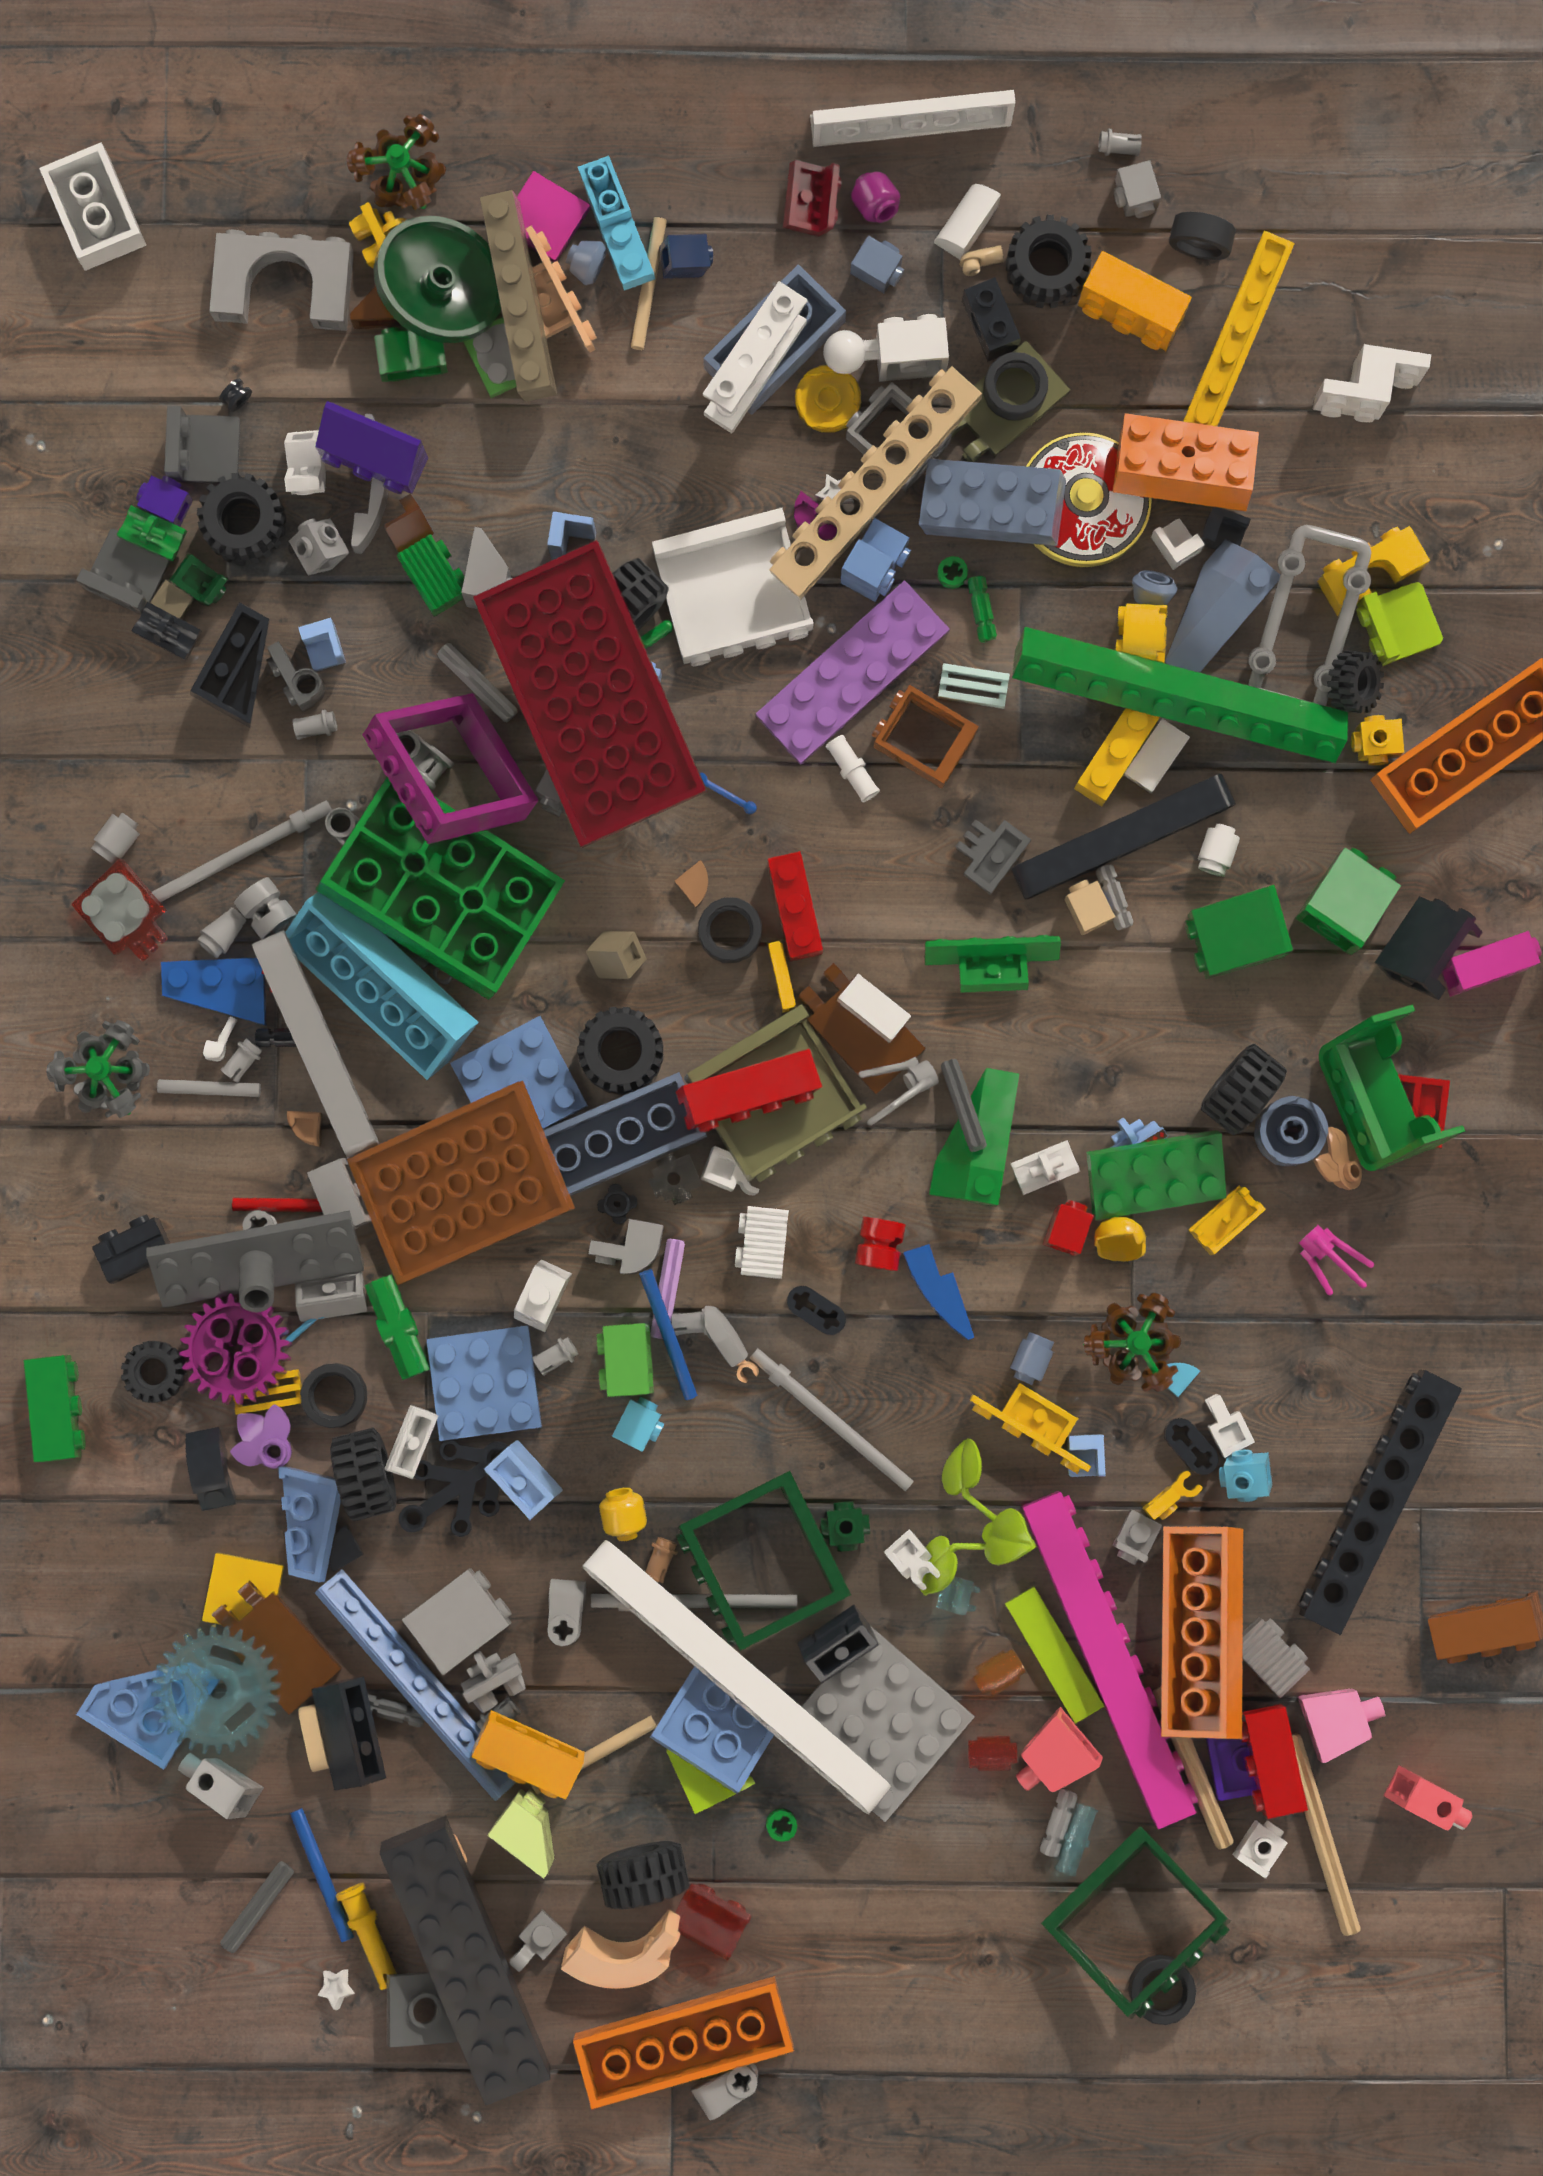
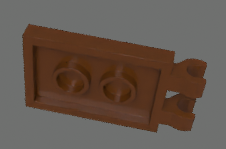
(854, 1040)
(295, 1650)

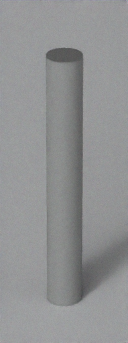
(209, 1088)

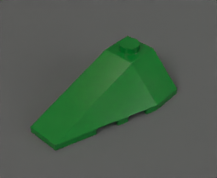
(979, 1174)

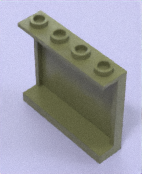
(782, 1134)

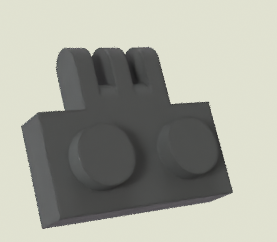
(992, 853)

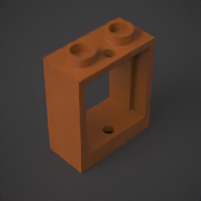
(899, 704)

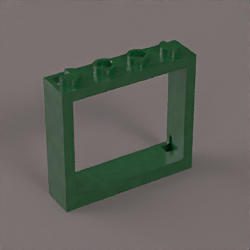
(813, 1536)
(1095, 1883)

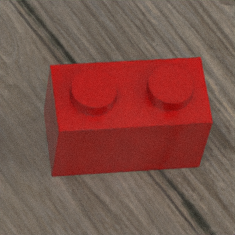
(1068, 1228)

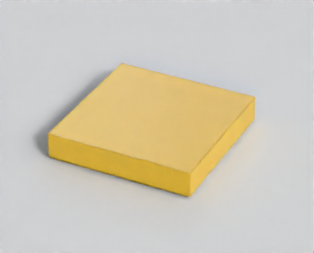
(230, 1575)

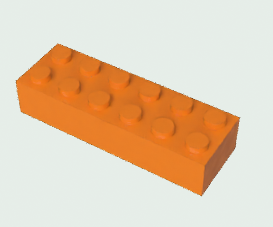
(1465, 751)
(1202, 1632)
(683, 2042)

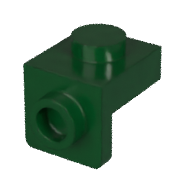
(199, 581)

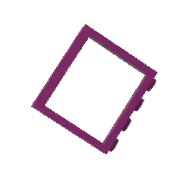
(486, 746)

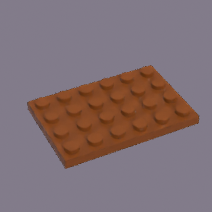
(460, 1183)

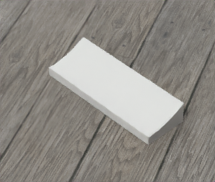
(912, 118)

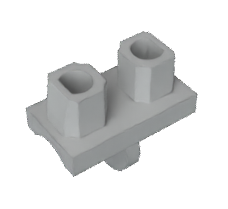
(490, 1674)

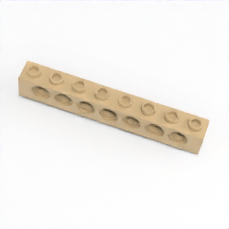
(944, 384)

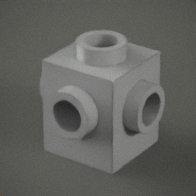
(318, 546)

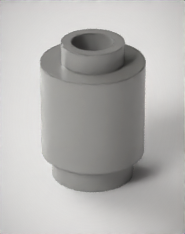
(115, 837)

